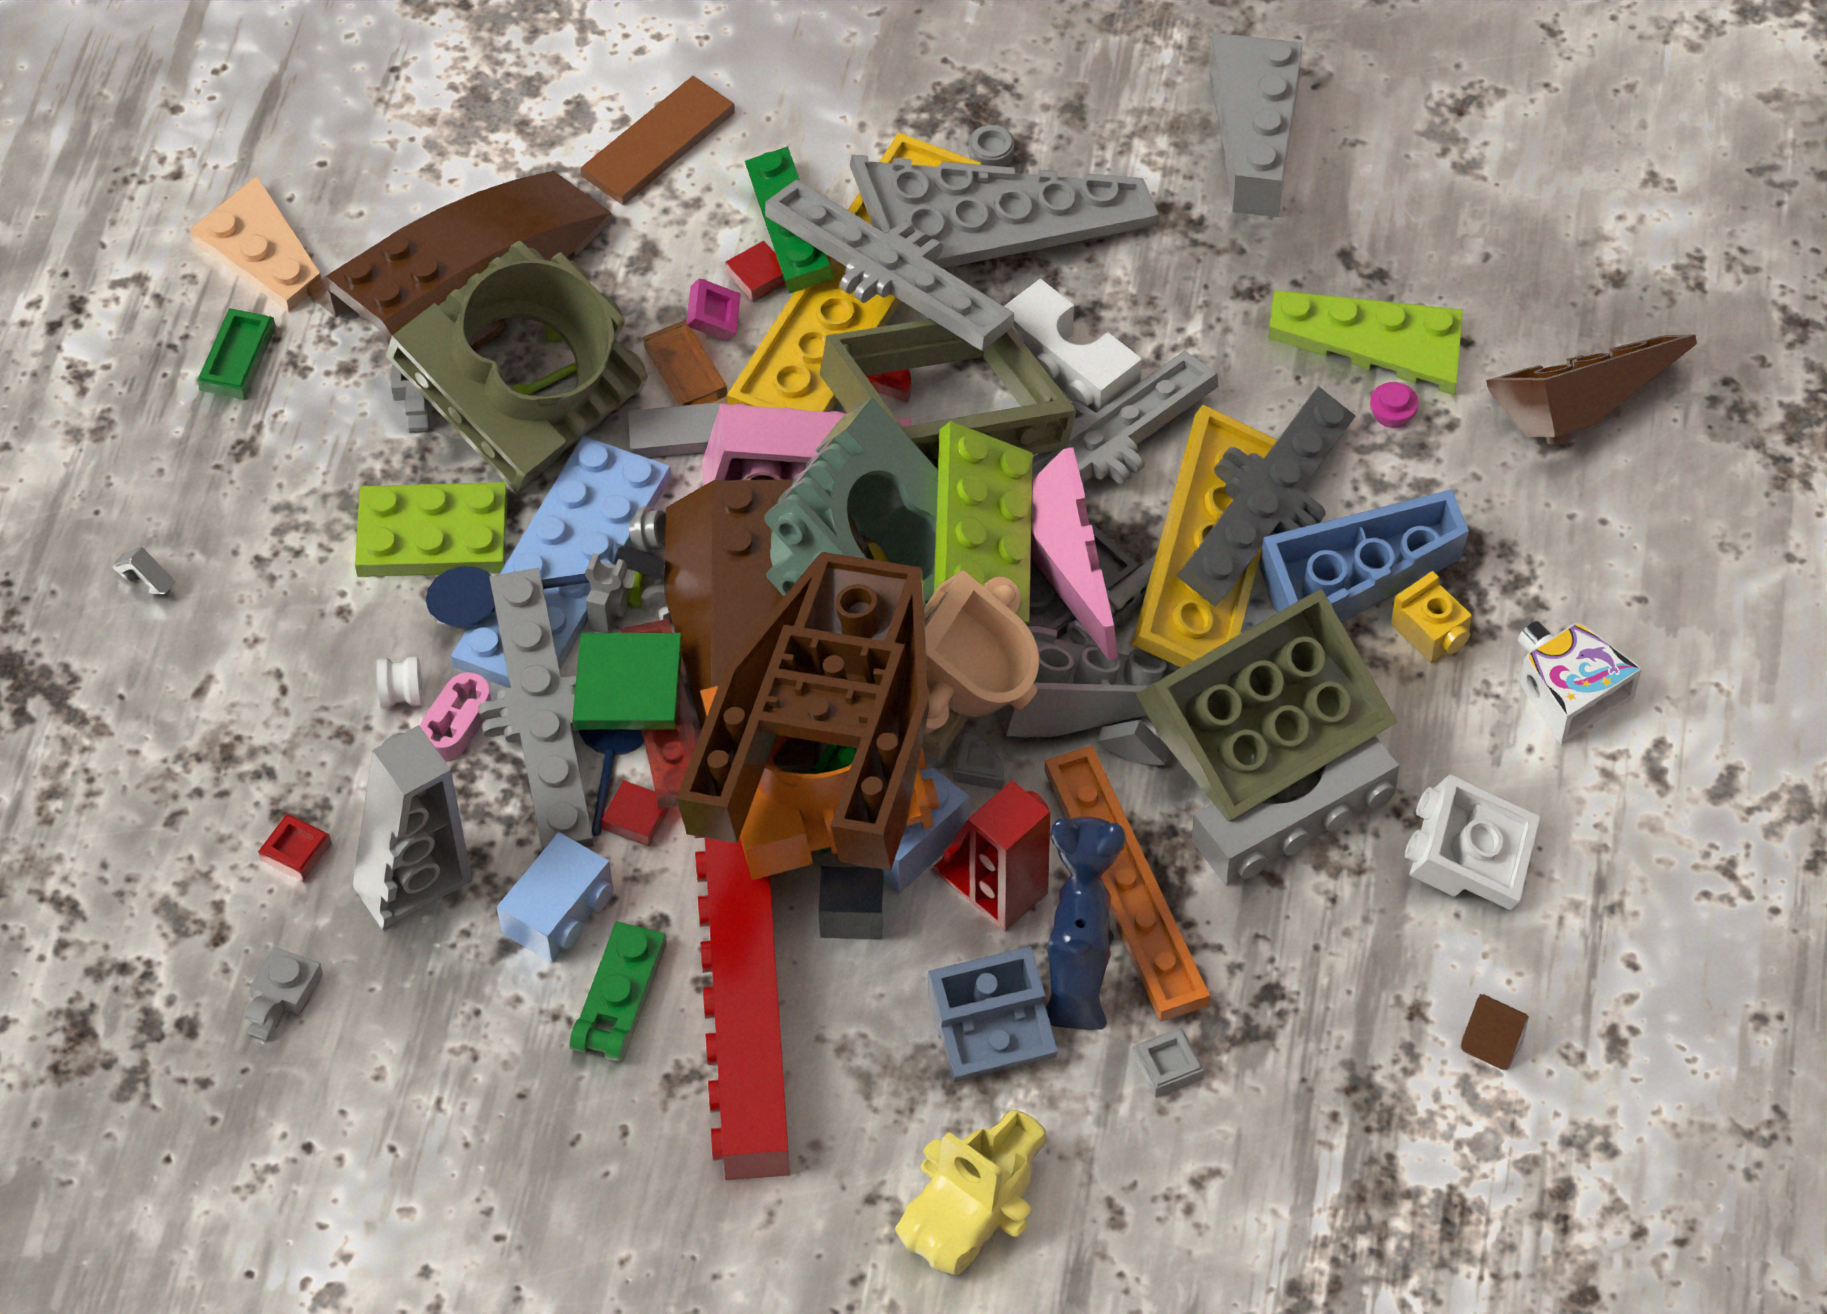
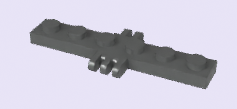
(1266, 495)

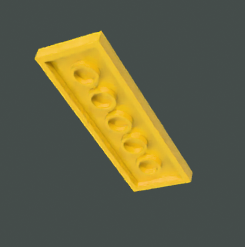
(1173, 617)

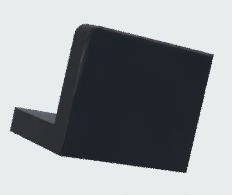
(851, 903)

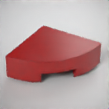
(893, 384)

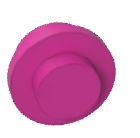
(1394, 404)

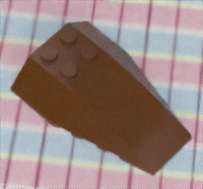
(453, 243)
(720, 585)

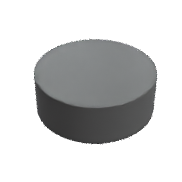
(991, 146)

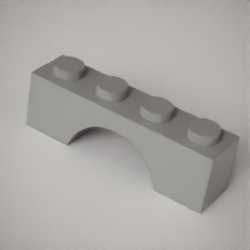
(1267, 831)

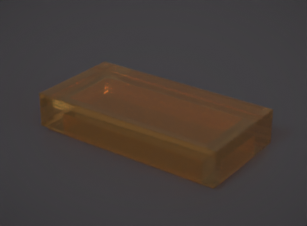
(685, 365)

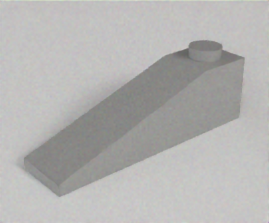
(1081, 688)

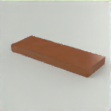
(657, 140)

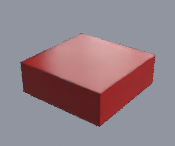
(756, 271)
(634, 813)
(295, 847)

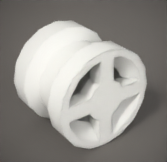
(399, 682)

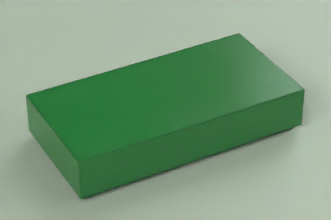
(236, 353)

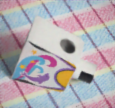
(1574, 677)

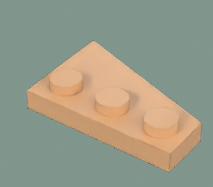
(258, 245)

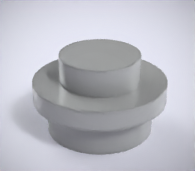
(648, 529)

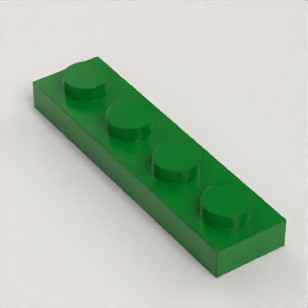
(799, 261)

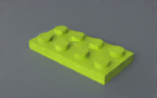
(983, 510)

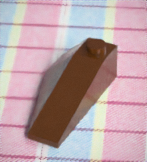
(1582, 392)

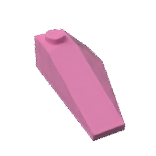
(1066, 548)

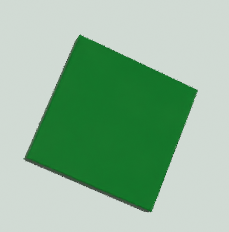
(627, 681)

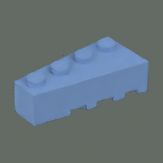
(1364, 554)

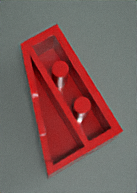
(1001, 856)

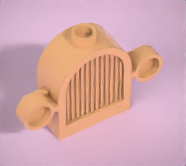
(977, 649)

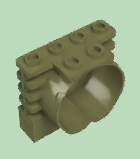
(509, 429)

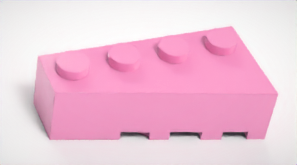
(765, 442)

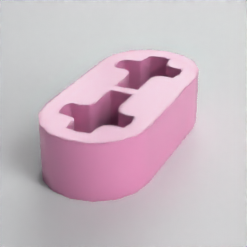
(448, 711)

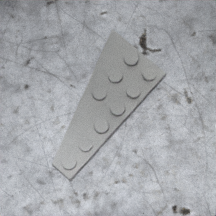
(998, 212)

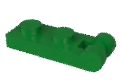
(619, 991)

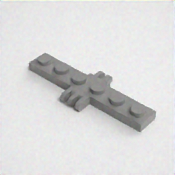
(890, 264)
(1109, 438)
(537, 708)

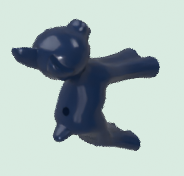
(1081, 931)

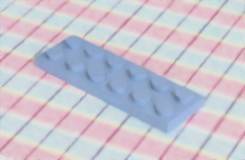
(579, 517)

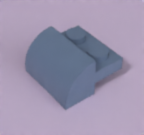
(991, 1014)

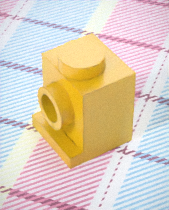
(1431, 618)

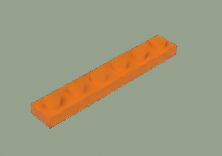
(1136, 899)

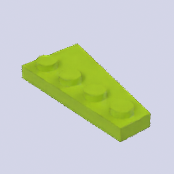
(1392, 335)

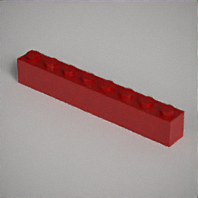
(745, 1015)

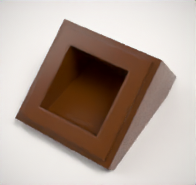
(1494, 1032)

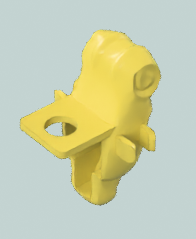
(972, 1192)

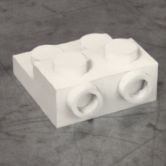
(1472, 842)

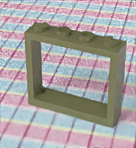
(1037, 426)

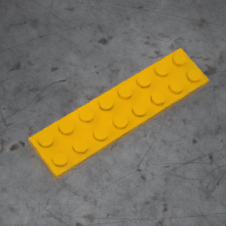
(789, 358)

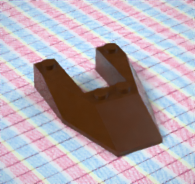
(831, 667)

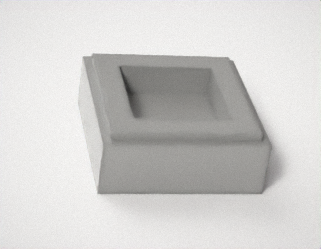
(1168, 1062)

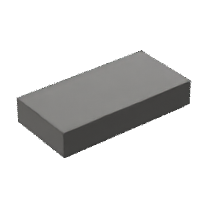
(671, 429)

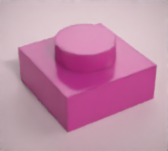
(713, 309)

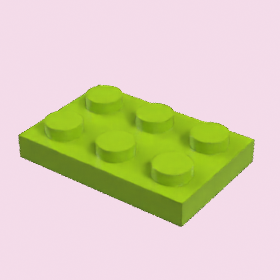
(430, 528)

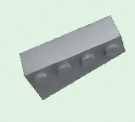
(1255, 107)
(409, 830)

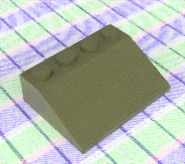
(1268, 706)

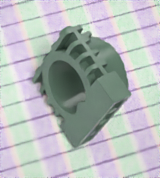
(876, 477)

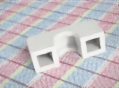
(1086, 372)

